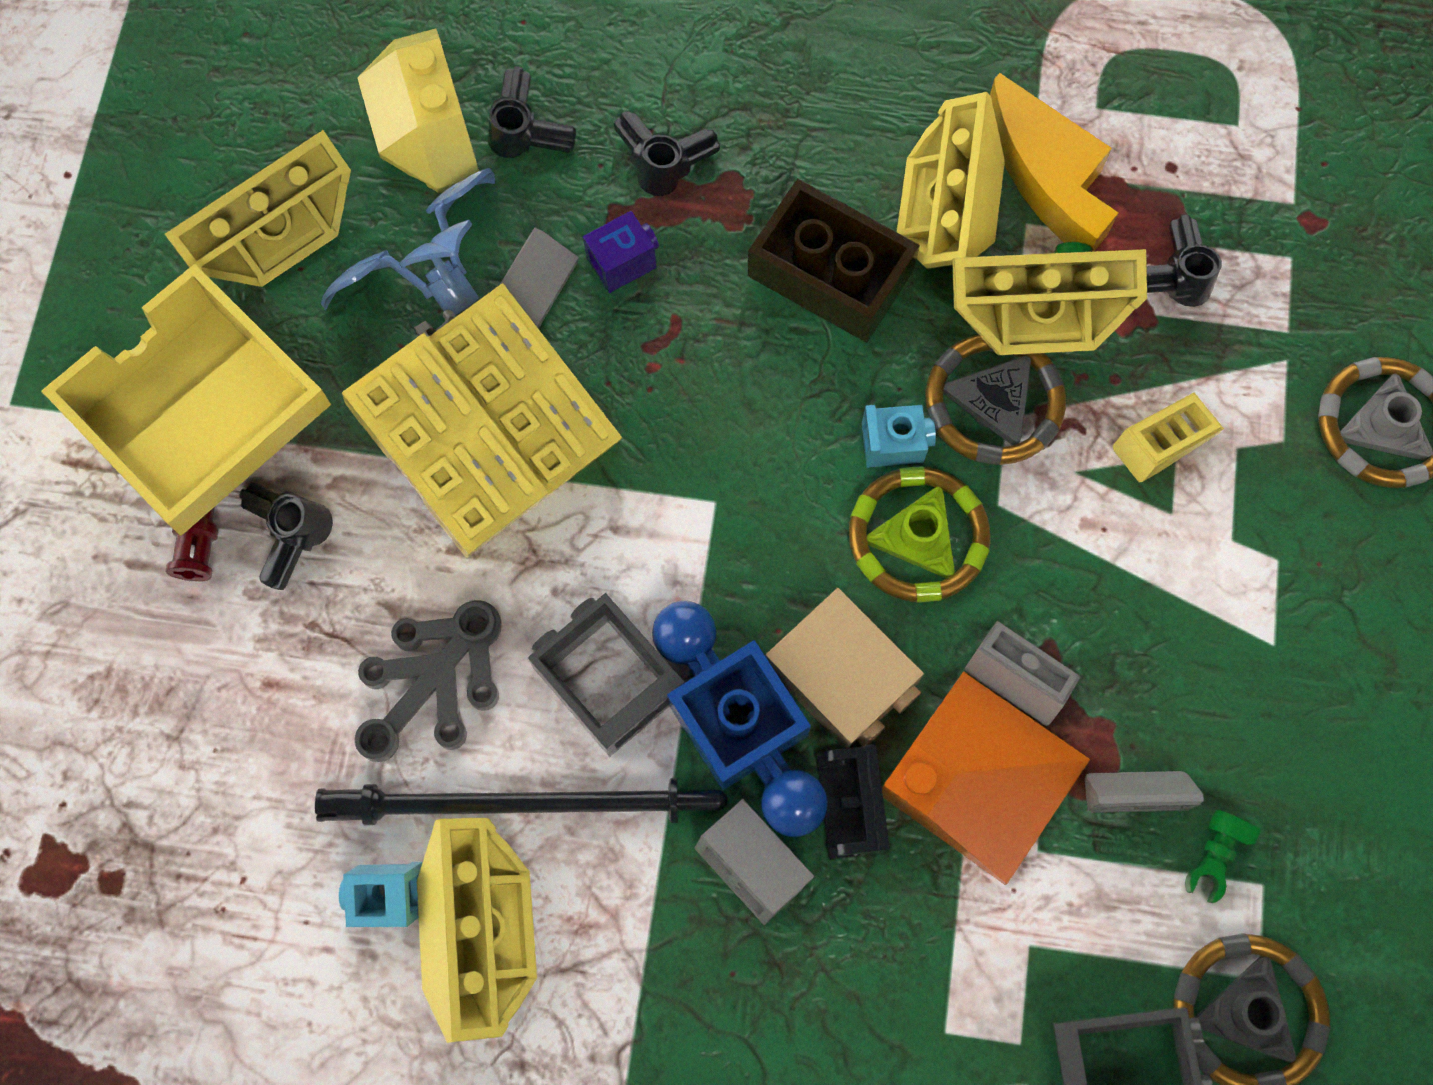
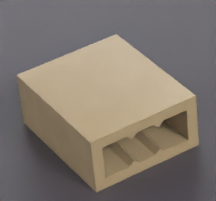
(845, 670)

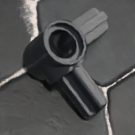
(514, 112)
(662, 158)
(1190, 269)
(283, 518)

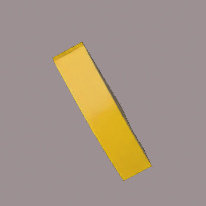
(1052, 164)

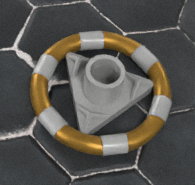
(1384, 423)

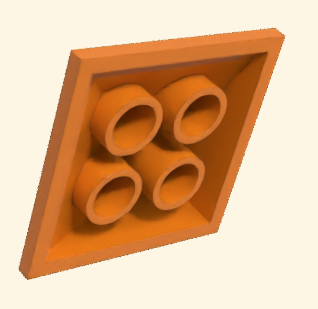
(984, 777)

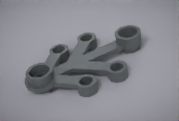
(433, 674)

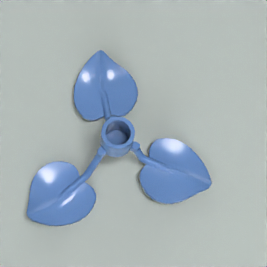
(446, 280)

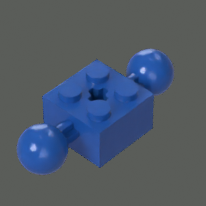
(792, 799)

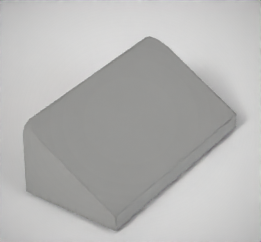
(539, 274)
(1022, 674)
(1141, 792)

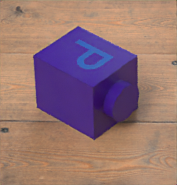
(621, 251)

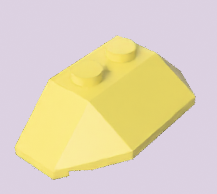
(418, 112)
(954, 183)
(269, 217)
(1049, 298)
(474, 929)

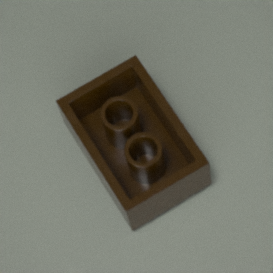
(832, 260)

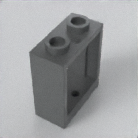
(638, 713)
(1185, 1030)

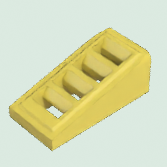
(1142, 452)

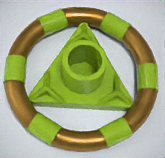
(919, 534)

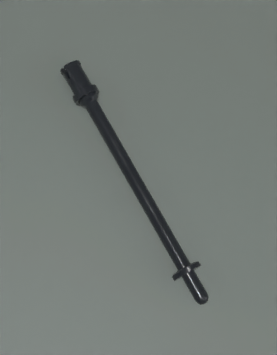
(373, 804)

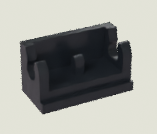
(855, 803)

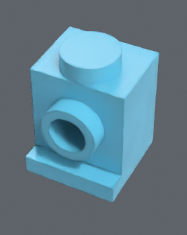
(887, 447)
(368, 907)

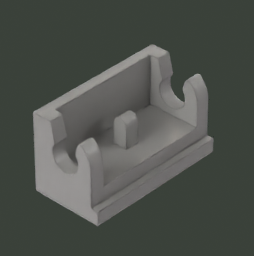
(753, 861)

